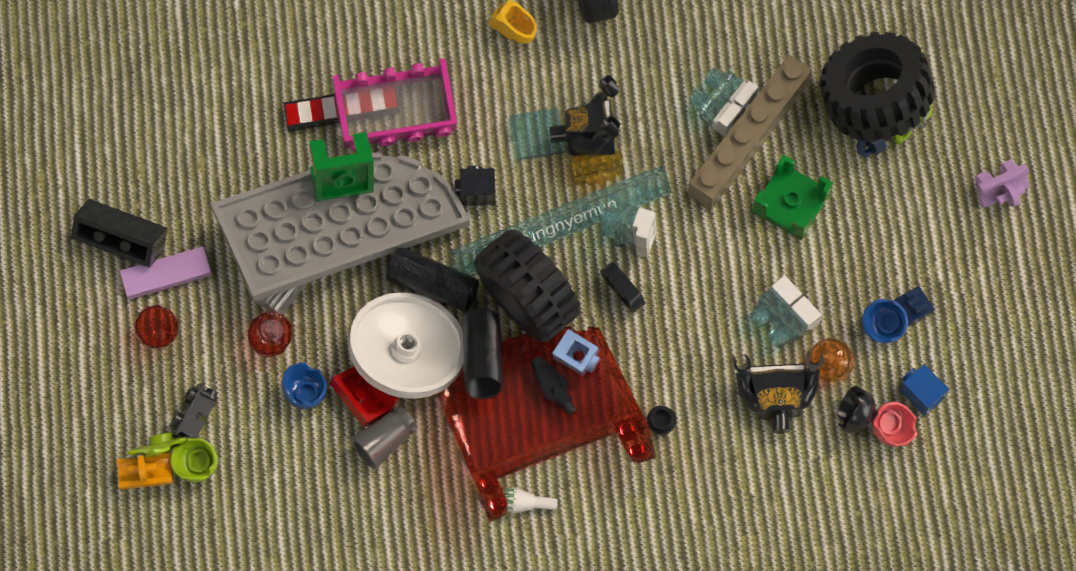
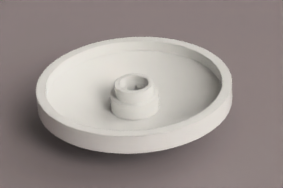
(406, 345)

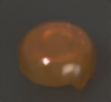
(837, 357)

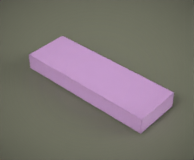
(166, 273)

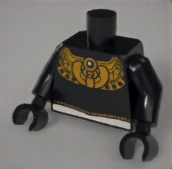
(590, 127)
(778, 390)

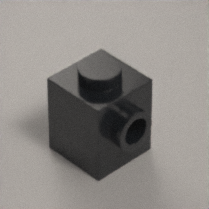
(476, 186)

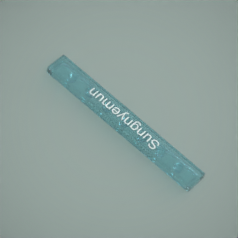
(574, 215)

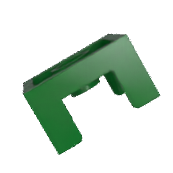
(342, 174)
(792, 199)

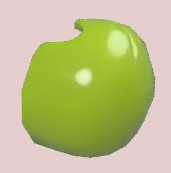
(194, 460)

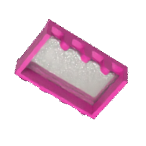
(396, 105)

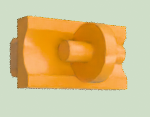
(144, 471)

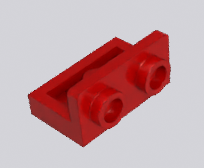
(361, 397)

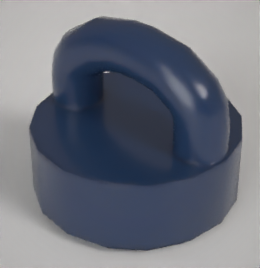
(873, 147)

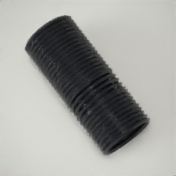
(425, 275)
(482, 353)

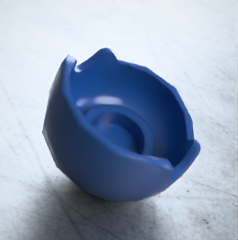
(885, 321)
(303, 386)

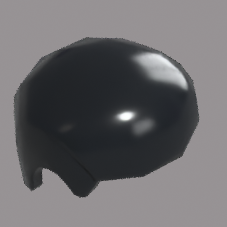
(856, 410)

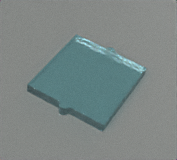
(532, 134)

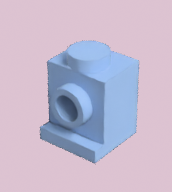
(569, 346)

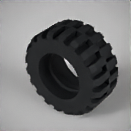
(873, 59)
(527, 285)

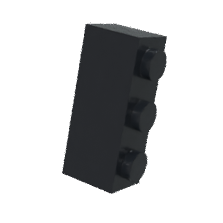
(119, 233)

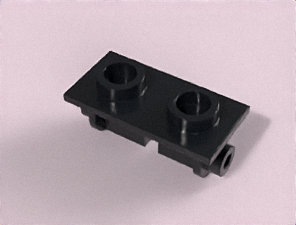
(196, 402)

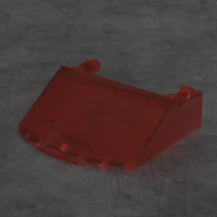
(526, 429)

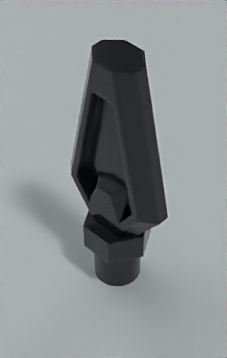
(553, 385)

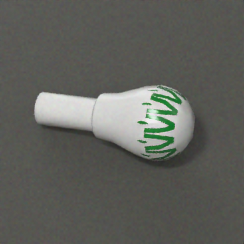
(521, 501)

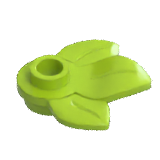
(158, 445)

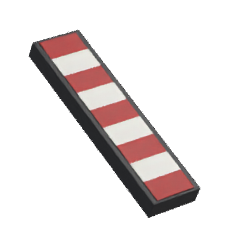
(311, 113)

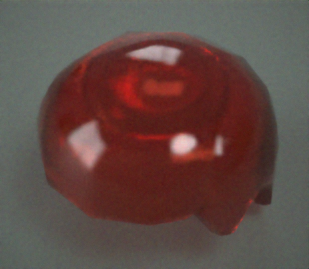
(156, 327)
(270, 333)

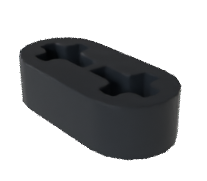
(622, 287)

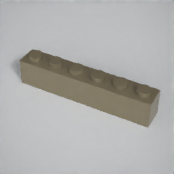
(749, 132)

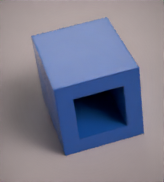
(923, 389)

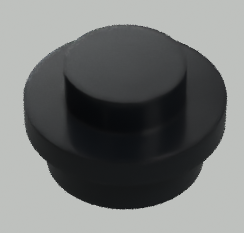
(661, 420)

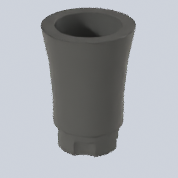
(383, 437)

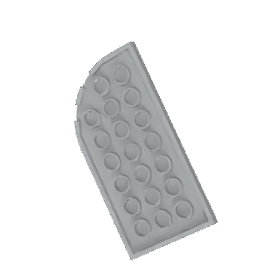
(291, 239)

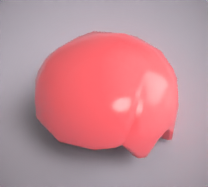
(894, 424)

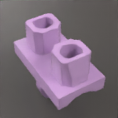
(1004, 187)

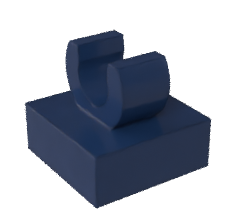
(915, 304)

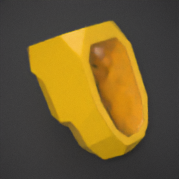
(513, 22)

